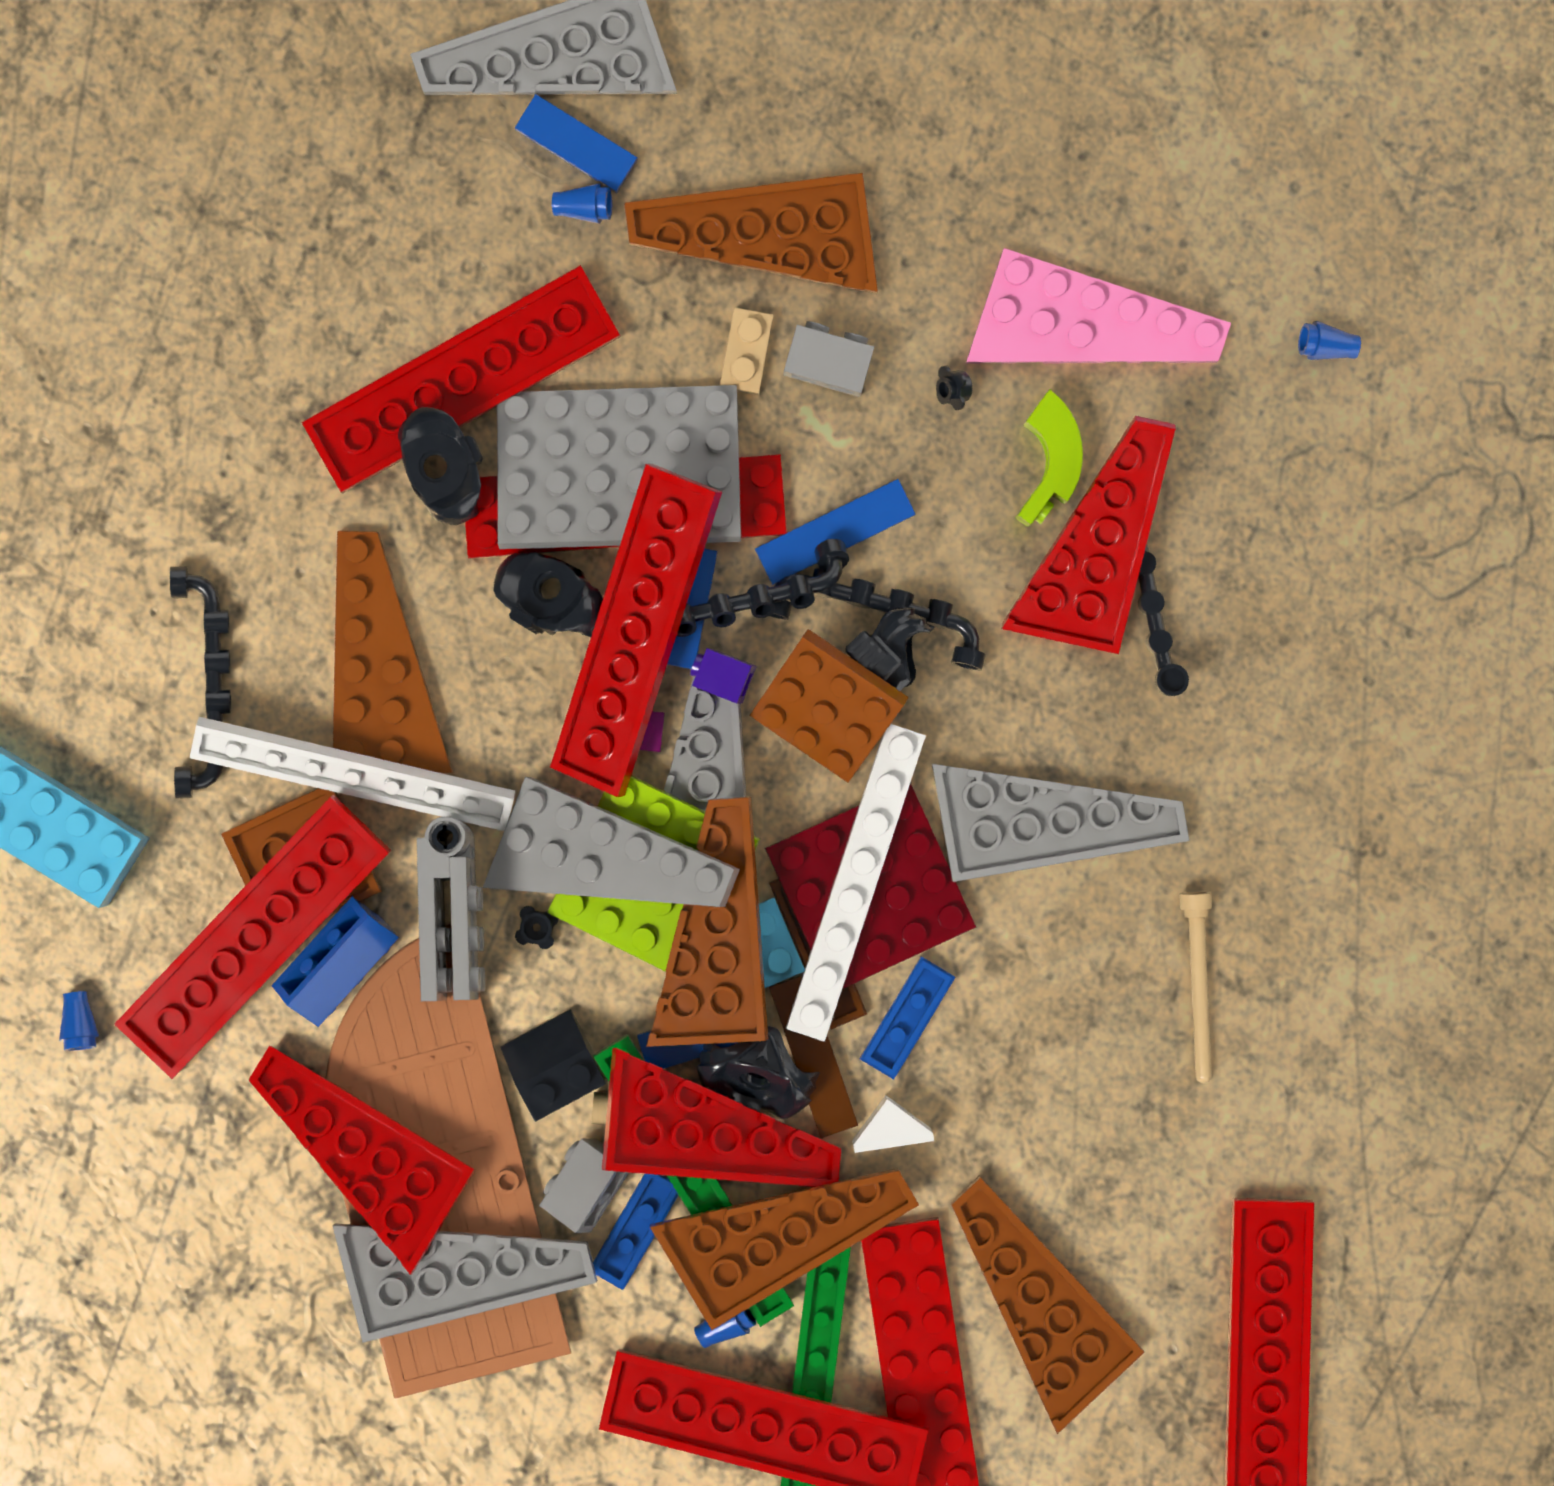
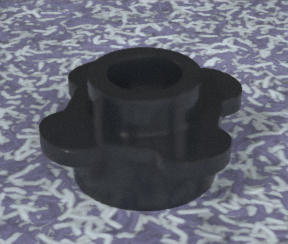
(953, 387)
(526, 932)

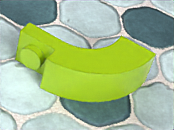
(1063, 453)

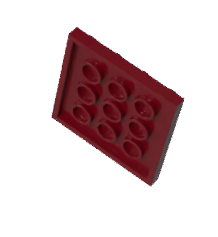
(912, 902)

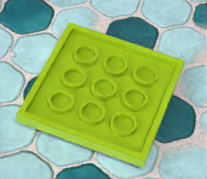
(637, 926)

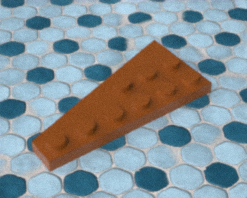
(787, 228)
(378, 679)
(716, 956)
(759, 1246)
(1055, 1322)

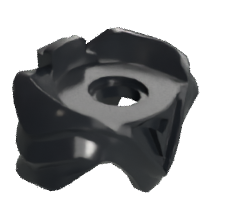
(455, 494)
(519, 588)
(889, 648)
(758, 1075)

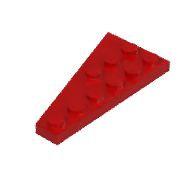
(1093, 566)
(686, 1130)
(378, 1165)

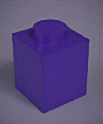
(722, 675)

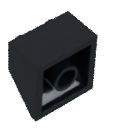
(553, 1065)

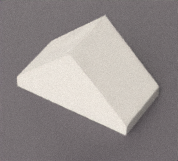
(890, 1127)

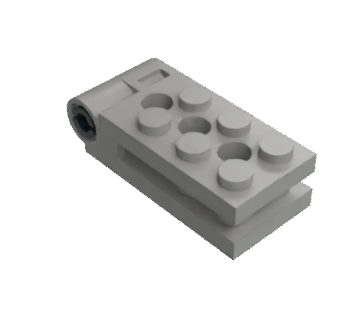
(456, 864)

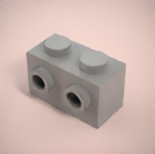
(829, 359)
(581, 1188)

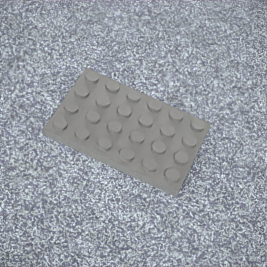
(578, 457)

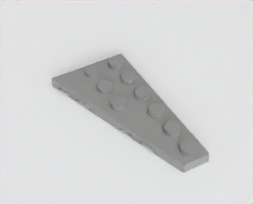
(553, 51)
(708, 751)
(1026, 823)
(583, 850)
(454, 1278)

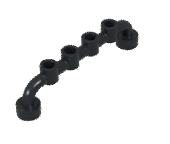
(760, 598)
(936, 614)
(216, 663)
(1170, 678)

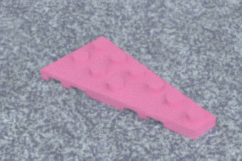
(1069, 317)

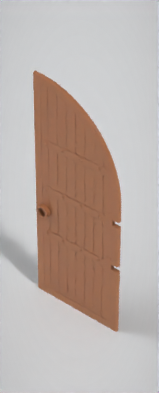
(441, 1079)

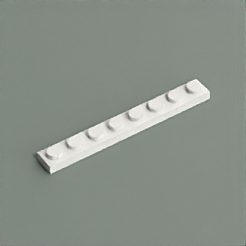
(351, 774)
(855, 882)

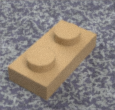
(746, 350)

